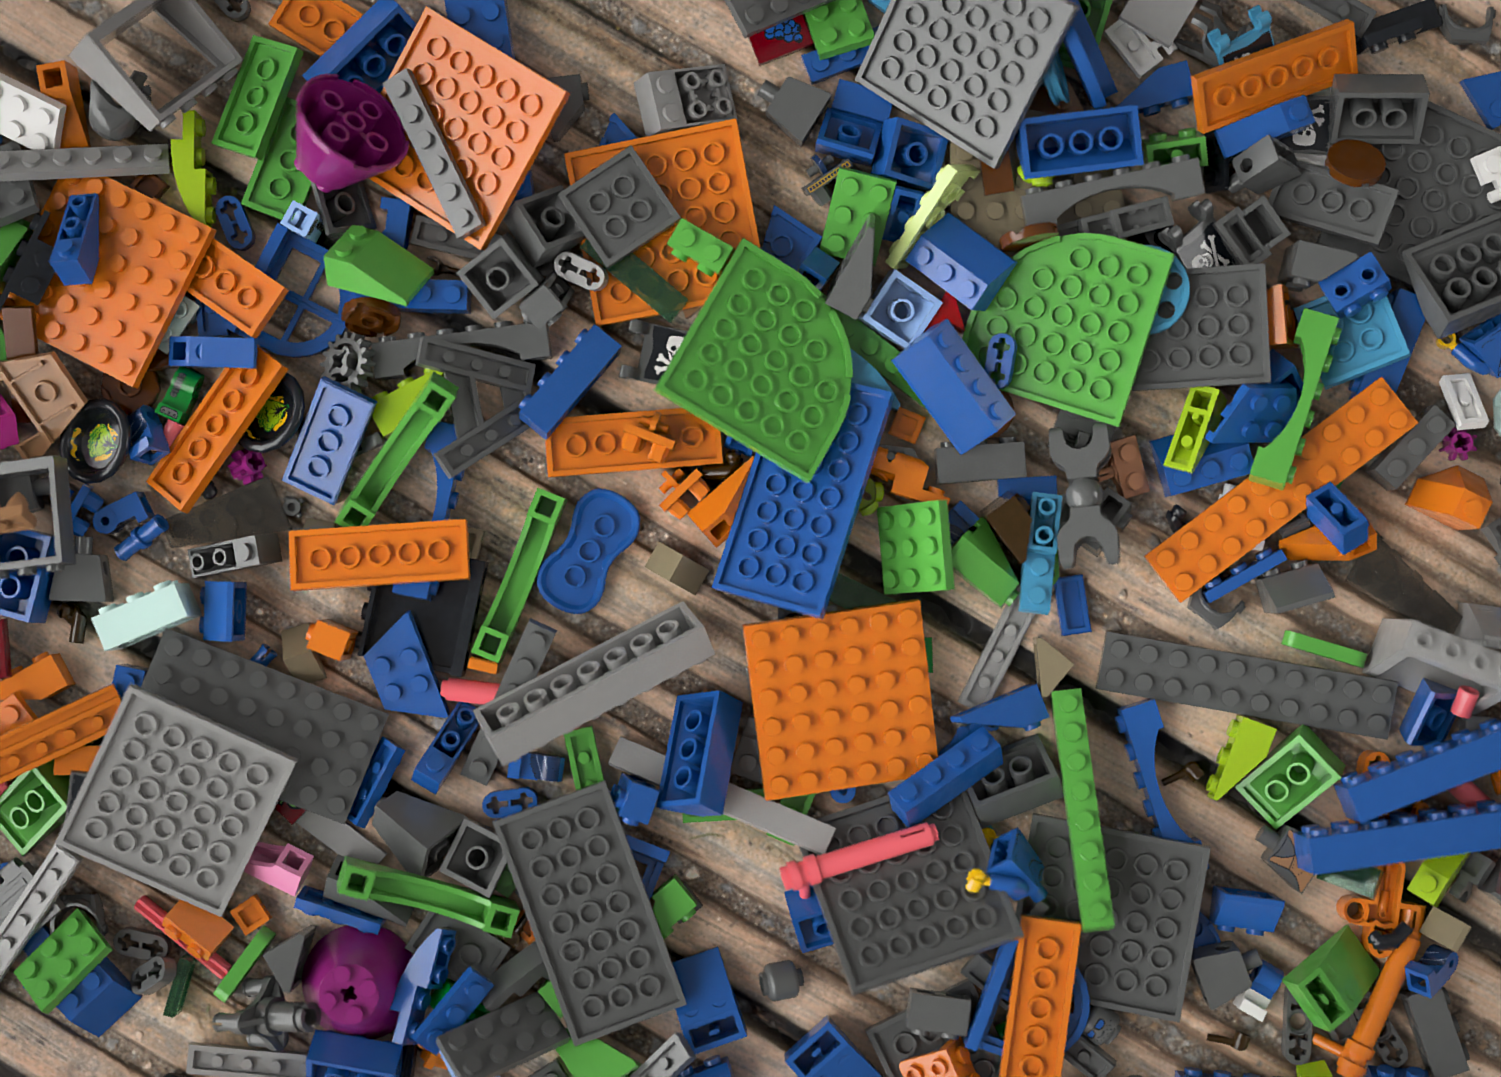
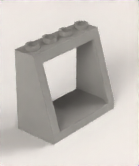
(186, 19)
(1414, 651)

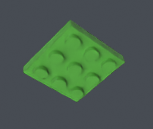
(915, 547)

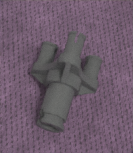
(269, 1015)

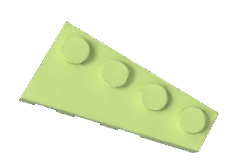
(933, 203)

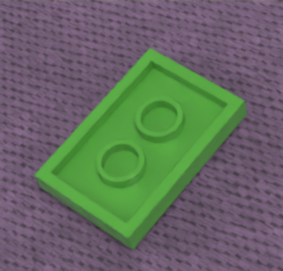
(852, 201)
(62, 961)

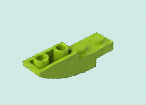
(194, 183)

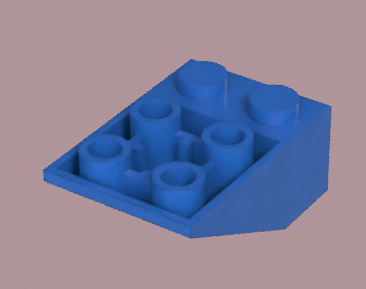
(711, 1008)
(828, 1053)

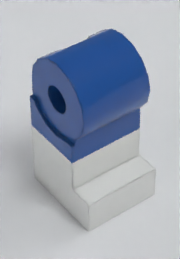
(1265, 983)

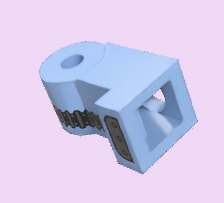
(305, 222)

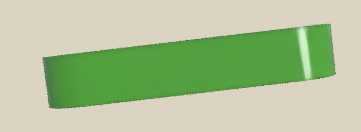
(1324, 649)
(244, 964)

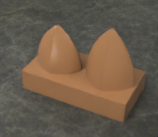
(16, 515)

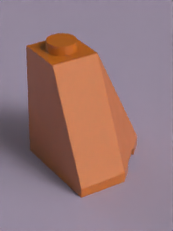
(1280, 319)
(1452, 498)

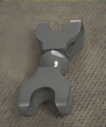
(1084, 495)

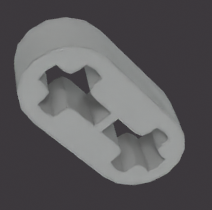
(583, 265)

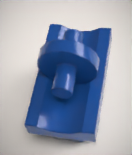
(87, 499)

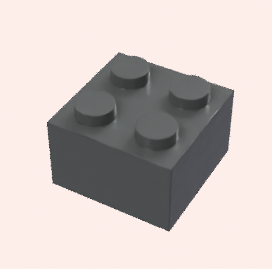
(500, 275)

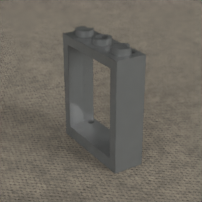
(61, 512)

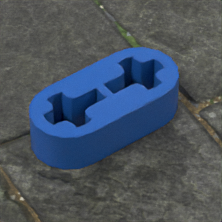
(228, 225)
(1007, 361)
(508, 795)

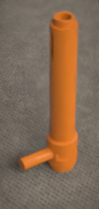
(1360, 1046)

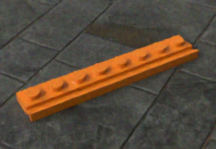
(57, 732)

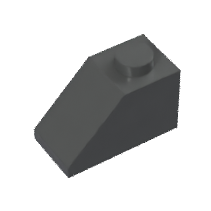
(573, 107)

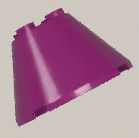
(345, 132)
(356, 980)

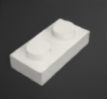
(1463, 401)

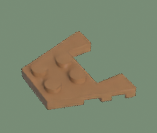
(46, 396)

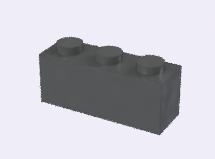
(1410, 449)
(981, 462)
(1436, 1033)

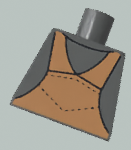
(1281, 856)

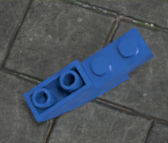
(424, 972)

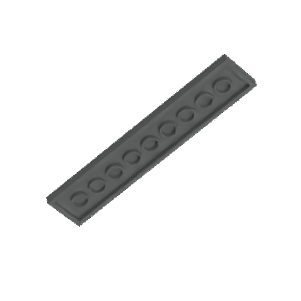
(1246, 685)

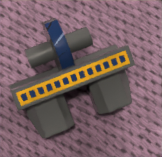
(817, 188)

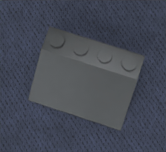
(1458, 276)

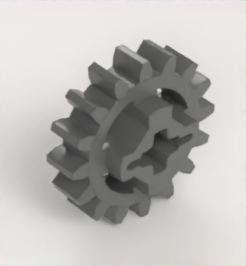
(349, 360)

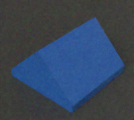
(848, 137)
(1428, 714)

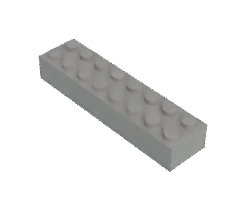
(594, 682)

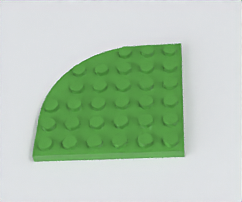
(1078, 321)
(765, 363)

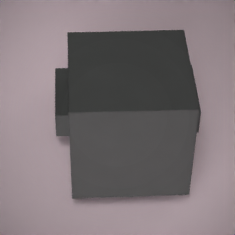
(1252, 231)

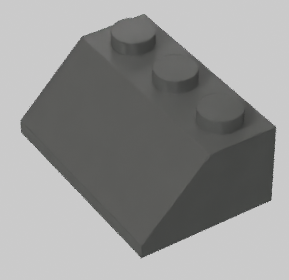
(1378, 108)
(1018, 785)

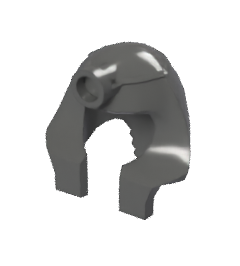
(1204, 51)
(110, 119)

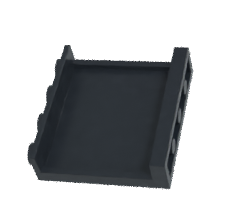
(443, 623)

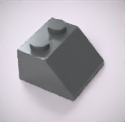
(543, 226)
(1310, 263)
(1293, 588)

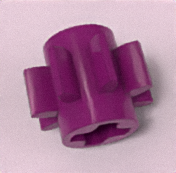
(1461, 451)
(247, 466)

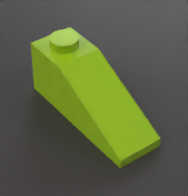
(1198, 416)
(1436, 877)

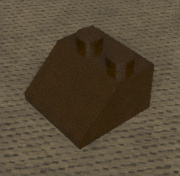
(1010, 522)

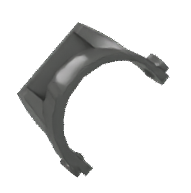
(1464, 36)
(1215, 619)
(90, 902)

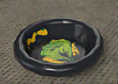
(277, 418)
(96, 441)

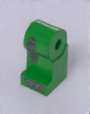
(181, 395)

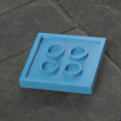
(1365, 343)

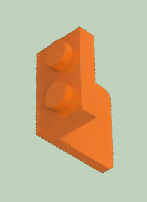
(948, 1061)

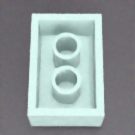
(145, 615)

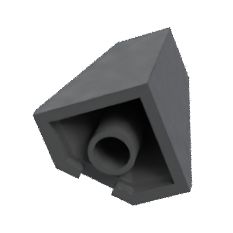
(416, 831)

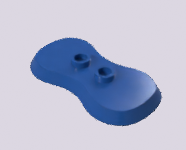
(599, 531)

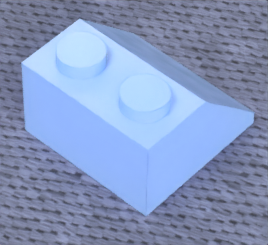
(900, 309)

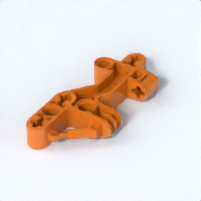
(1387, 908)

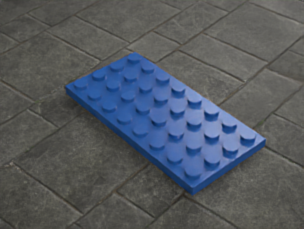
(795, 532)

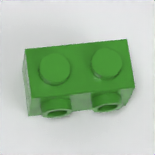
(1163, 147)
(698, 245)

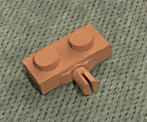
(1126, 468)

